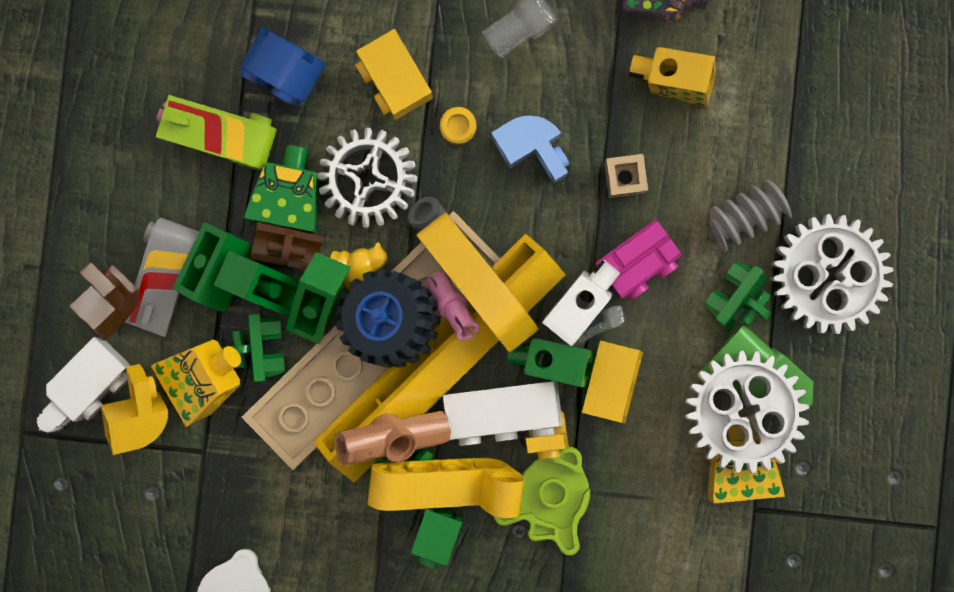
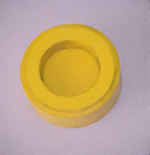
(458, 125)

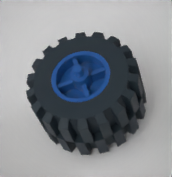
(387, 319)

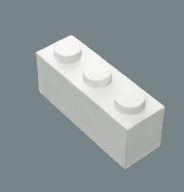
(503, 412)

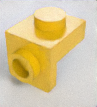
(549, 445)

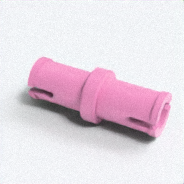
(452, 305)

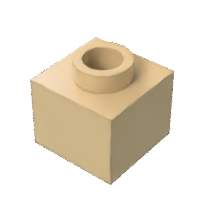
(635, 167)

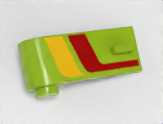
(217, 132)

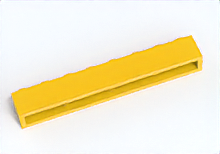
(415, 388)

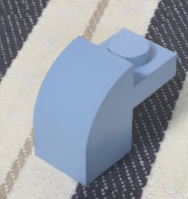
(531, 136)

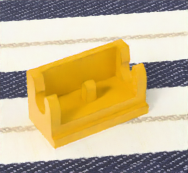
(612, 382)

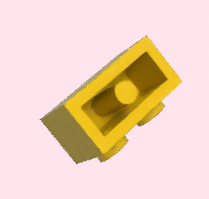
(393, 74)

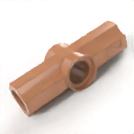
(392, 438)

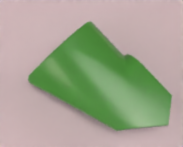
(745, 340)

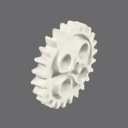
(855, 296)
(778, 400)

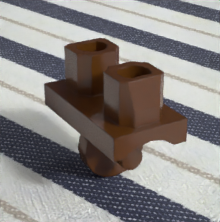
(285, 245)

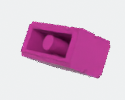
(640, 259)

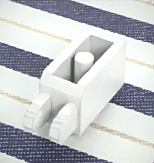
(83, 385)

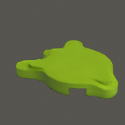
(554, 499)

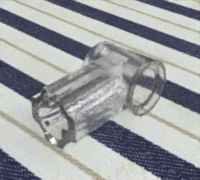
(526, 21)

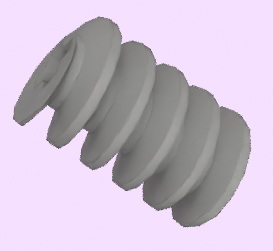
(747, 213)

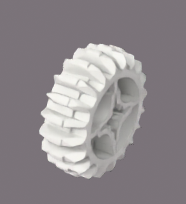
(373, 160)

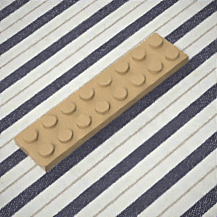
(330, 376)

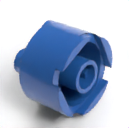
(282, 65)

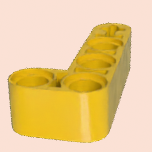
(478, 282)
(447, 484)

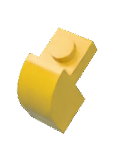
(137, 420)

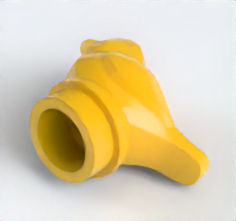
(361, 261)

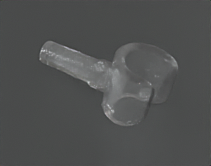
(613, 318)

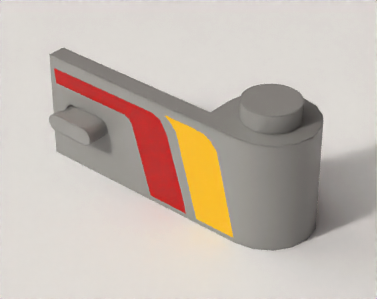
(161, 264)

